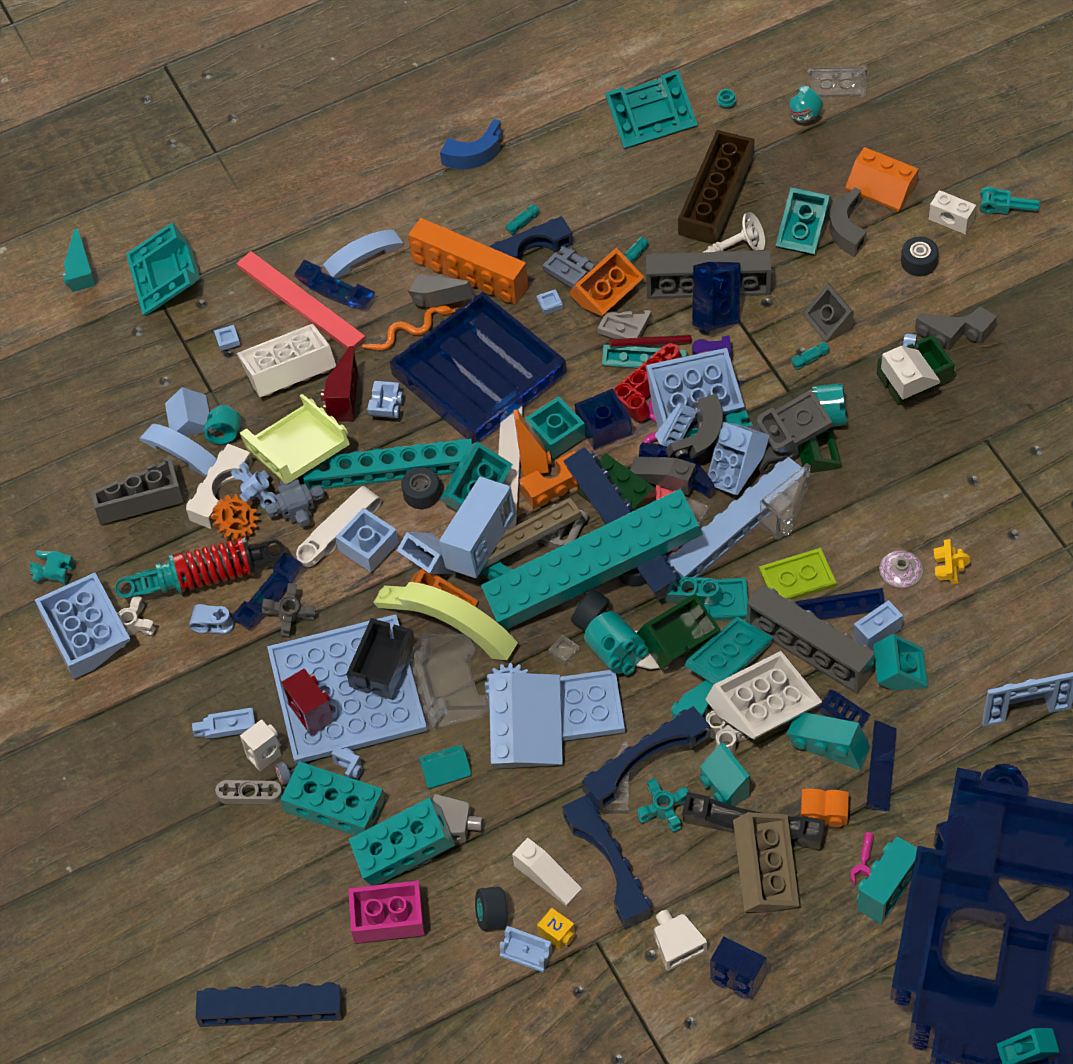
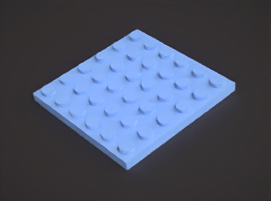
(358, 715)

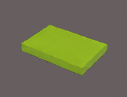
(799, 575)

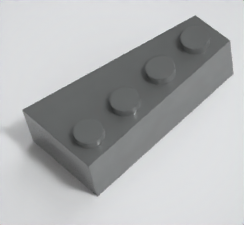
(138, 493)

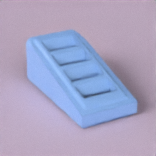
(666, 435)

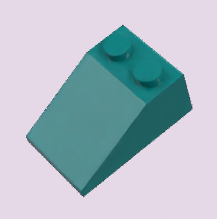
(804, 221)

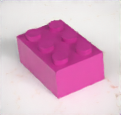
(386, 911)

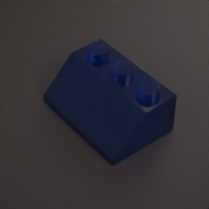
(716, 295)

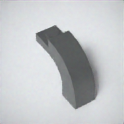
(843, 232)
(709, 424)

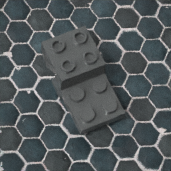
(790, 427)

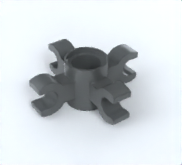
(306, 612)

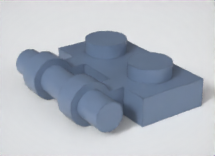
(564, 269)

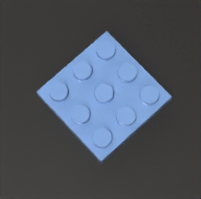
(590, 705)

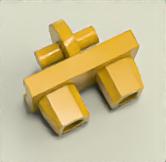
(952, 561)

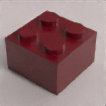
(308, 701)

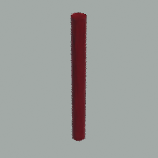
(642, 341)

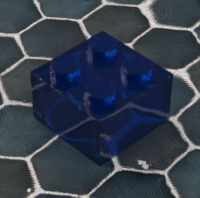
(604, 418)
(737, 968)

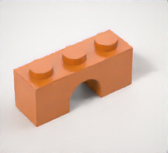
(541, 490)

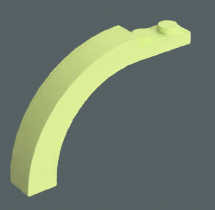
(453, 611)

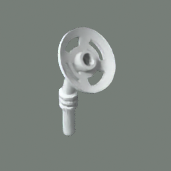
(751, 232)

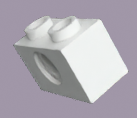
(952, 212)
(261, 745)

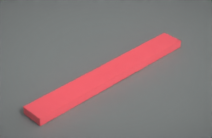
(300, 301)

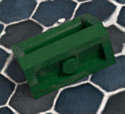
(810, 453)

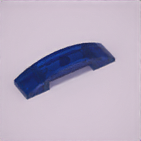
(332, 288)
(701, 482)
(274, 588)

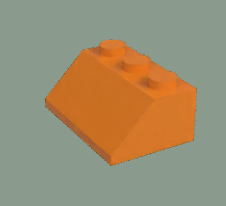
(882, 179)
(606, 283)

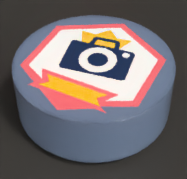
(282, 773)

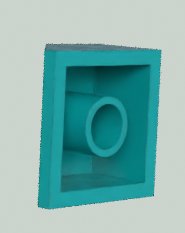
(900, 664)
(725, 776)

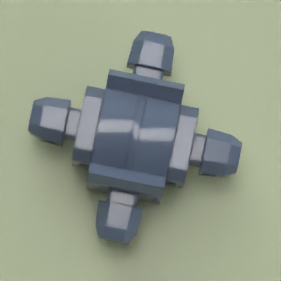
(294, 502)

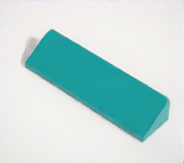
(629, 355)

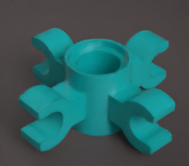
(665, 813)

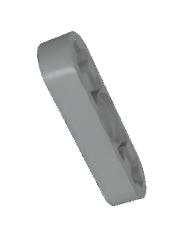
(231, 797)

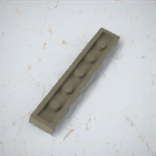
(534, 529)

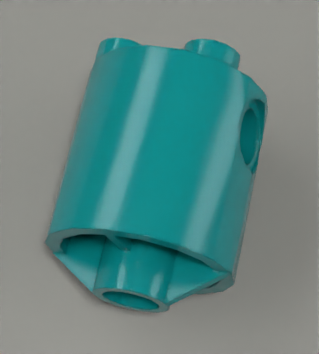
(615, 642)

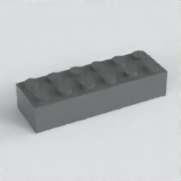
(672, 273)
(811, 639)

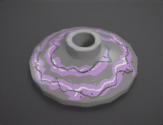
(901, 576)

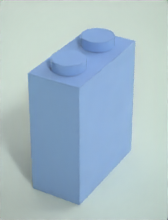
(424, 551)

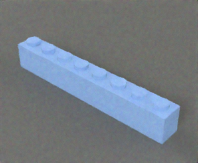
(730, 525)

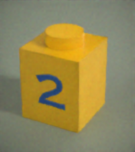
(556, 929)

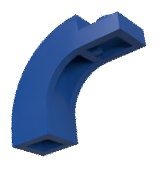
(473, 154)

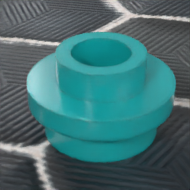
(726, 98)

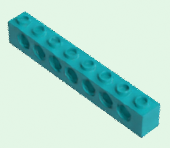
(379, 471)

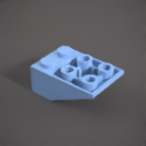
(736, 456)

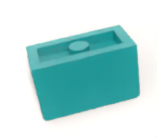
(445, 766)

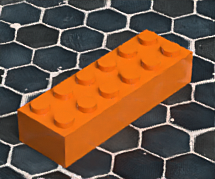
(468, 260)

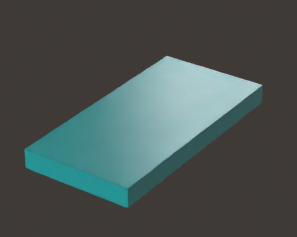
(729, 651)

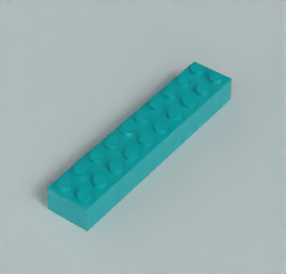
(591, 559)

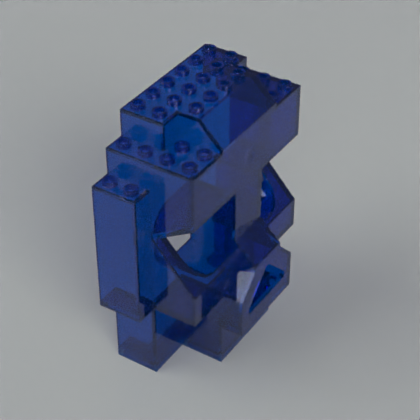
(988, 836)

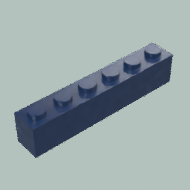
(269, 1005)

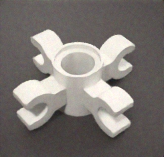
(136, 625)

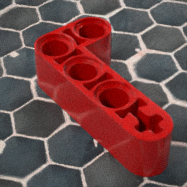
(636, 388)

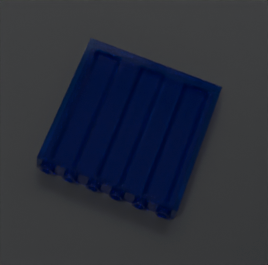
(478, 367)

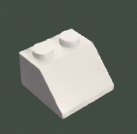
(908, 371)

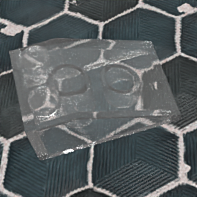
(782, 506)

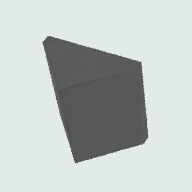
(830, 314)

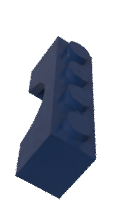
(548, 235)

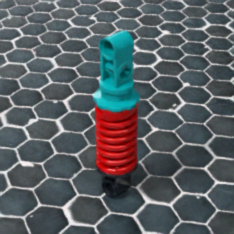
(201, 568)

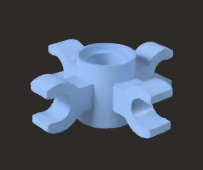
(254, 485)

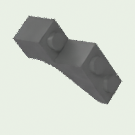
(950, 329)

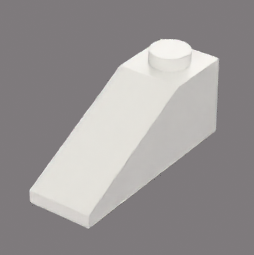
(545, 872)

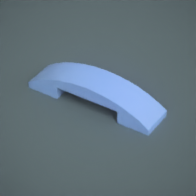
(360, 249)
(179, 446)

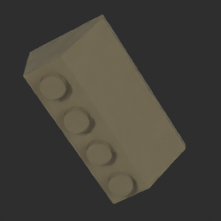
(765, 862)

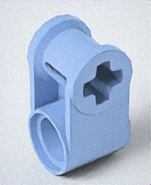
(209, 619)

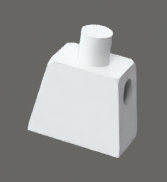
(677, 939)

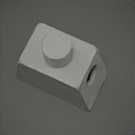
(458, 817)

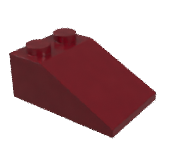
(341, 388)

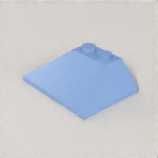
(1055, 689)

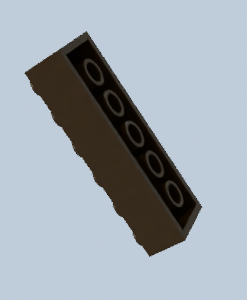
(716, 186)

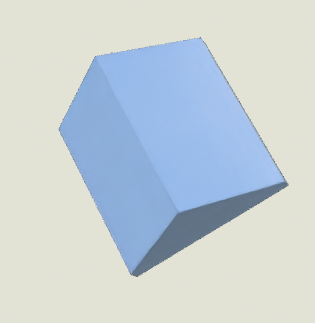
(187, 412)

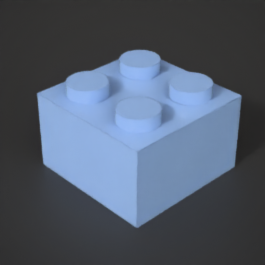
(367, 540)

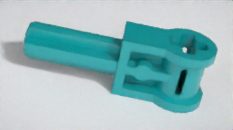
(1001, 201)

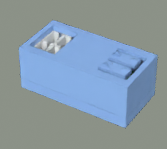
(477, 527)

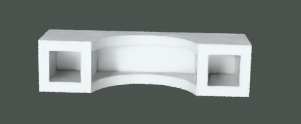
(200, 507)

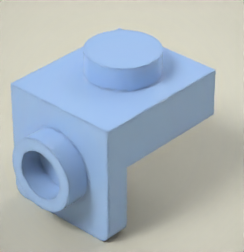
(347, 759)

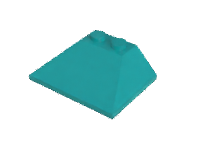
(651, 109)
(162, 268)

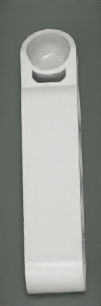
(322, 539)

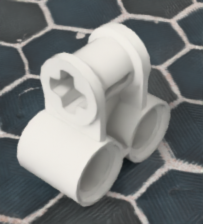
(724, 732)

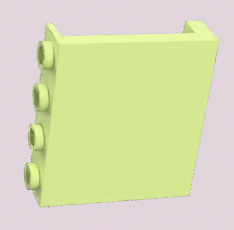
(297, 441)

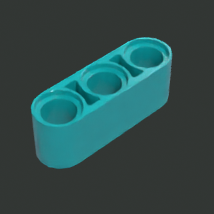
(701, 587)

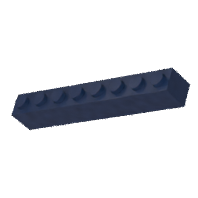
(611, 507)

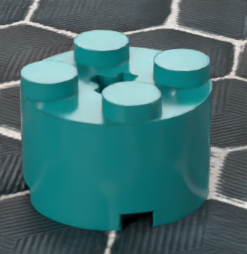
(833, 401)

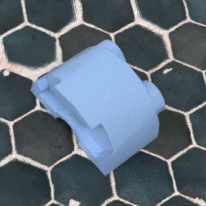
(385, 400)

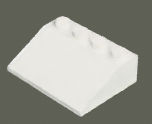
(287, 360)
(762, 696)

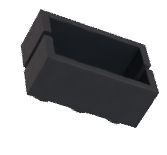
(380, 658)

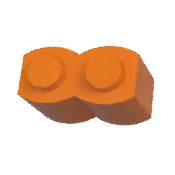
(826, 805)

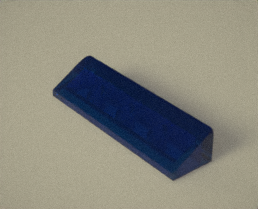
(843, 604)
(881, 767)

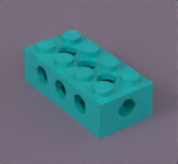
(332, 799)
(401, 842)

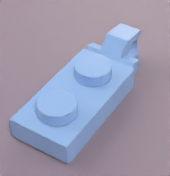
(224, 724)

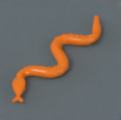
(443, 310)

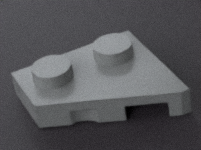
(623, 324)

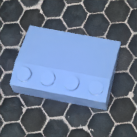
(693, 378)
(82, 624)
(525, 720)

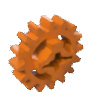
(239, 509)

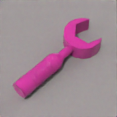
(865, 855)

